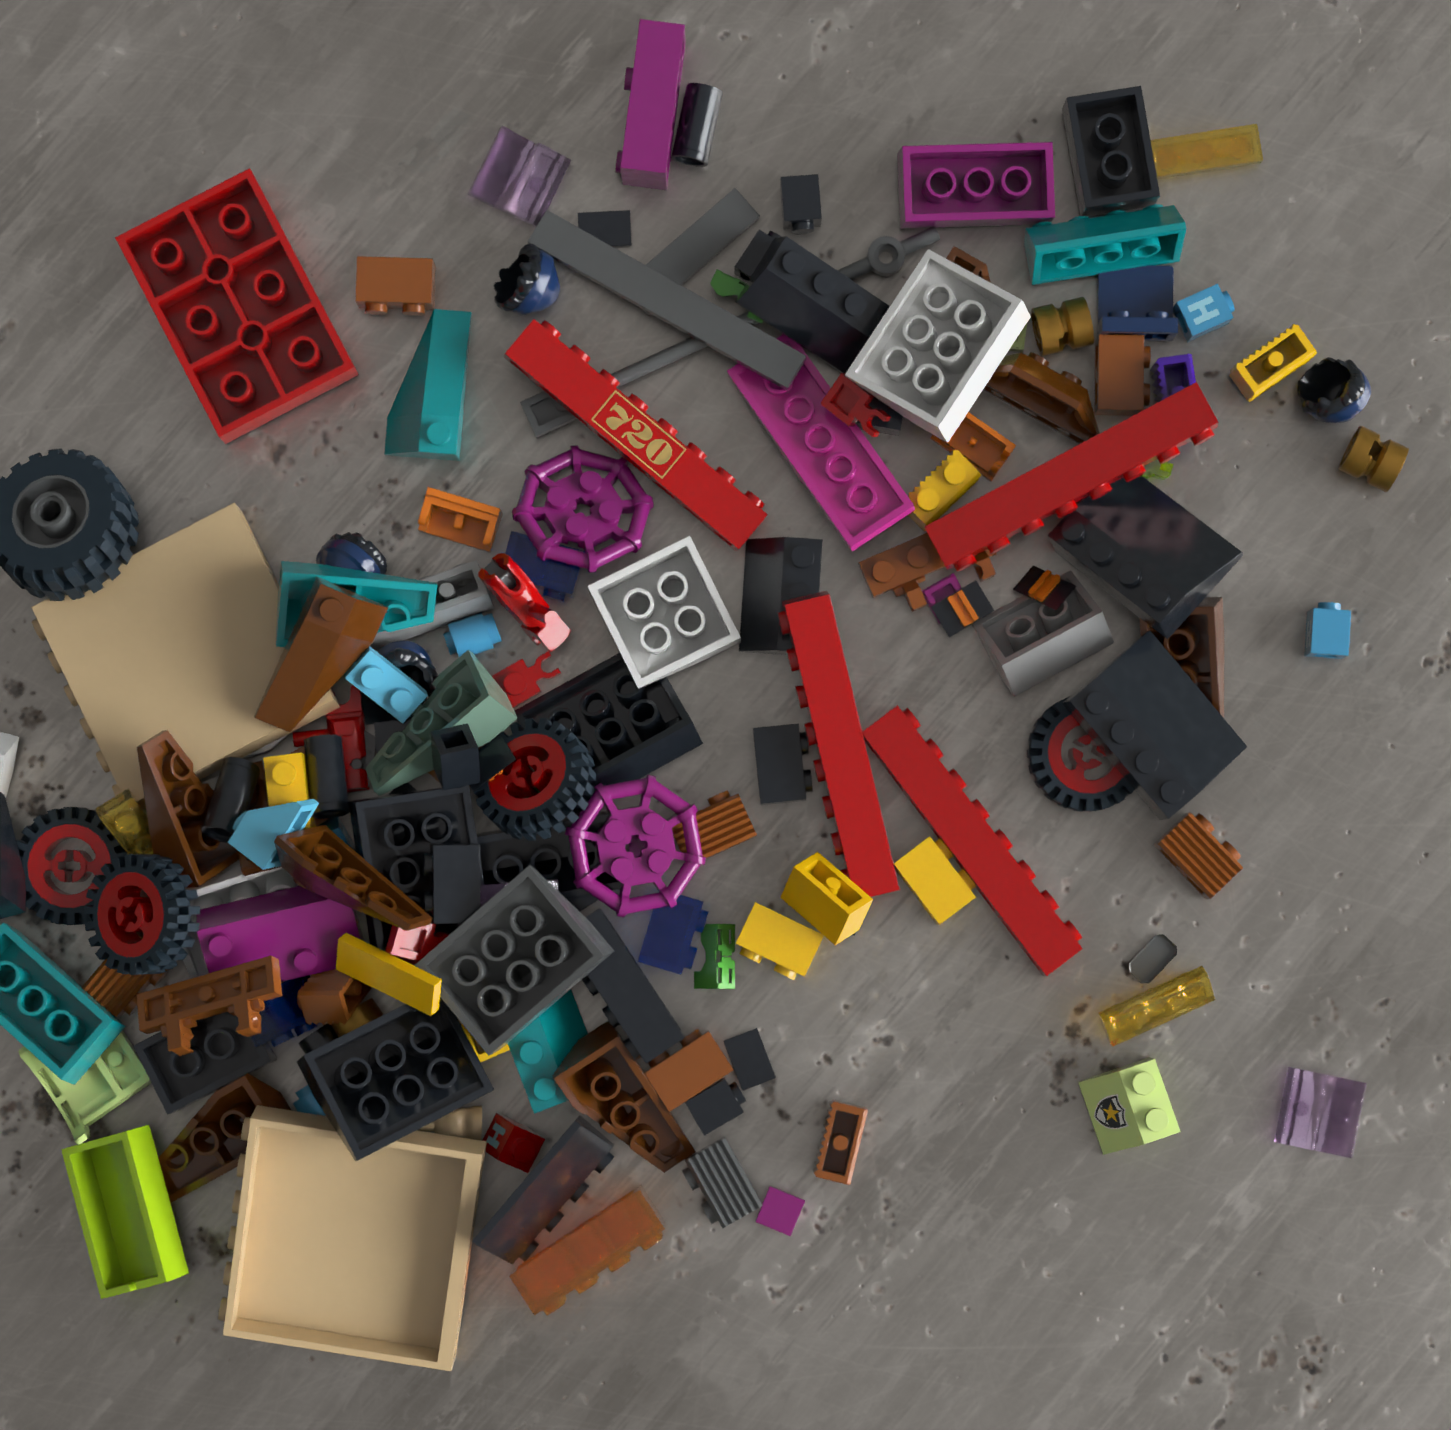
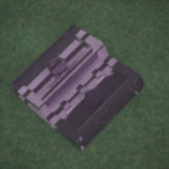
(519, 176)
(1320, 1112)

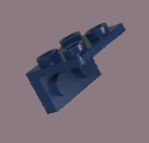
(1137, 303)

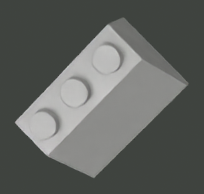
(1037, 642)

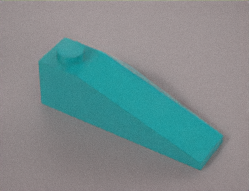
(431, 399)
(408, 600)

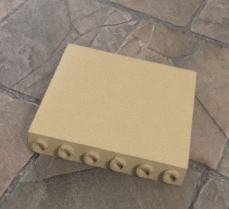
(175, 648)
(349, 1249)

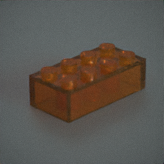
(587, 1250)

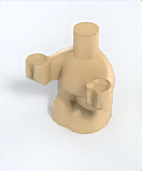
(459, 1123)

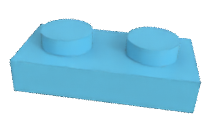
(385, 684)

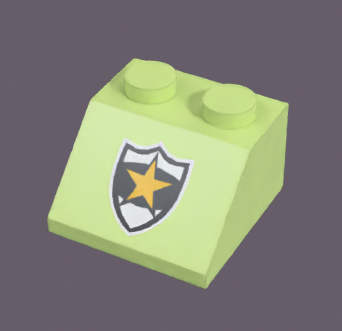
(1129, 1106)

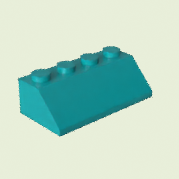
(1104, 243)
(542, 1049)

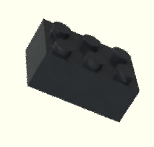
(1110, 151)
(217, 1060)

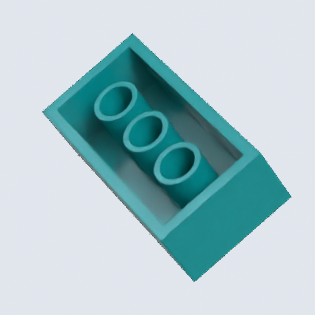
(50, 1009)

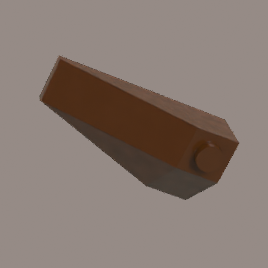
(323, 645)
(1200, 648)
(177, 809)
(335, 871)
(614, 1092)
(212, 1138)

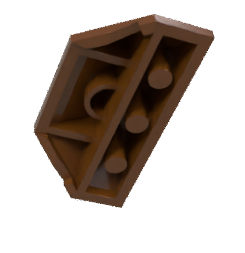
(1045, 395)

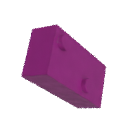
(652, 105)
(976, 185)
(284, 924)

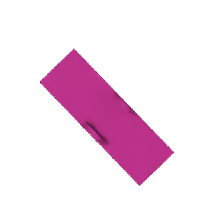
(826, 453)

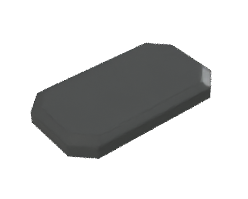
(1152, 958)

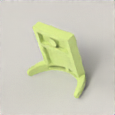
(101, 1089)

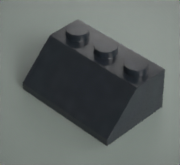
(773, 573)

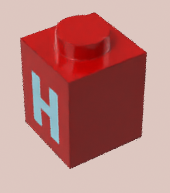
(512, 1143)

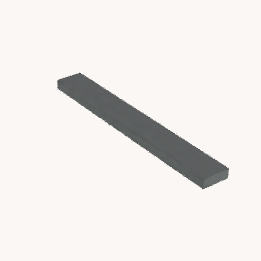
(667, 300)

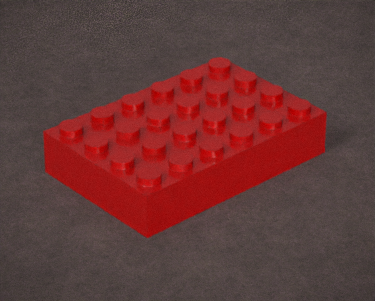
(236, 306)

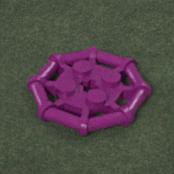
(585, 489)
(617, 832)

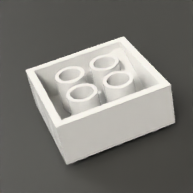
(664, 613)

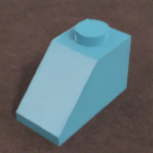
(258, 829)

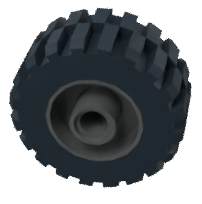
(64, 524)

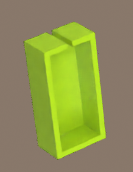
(125, 1212)

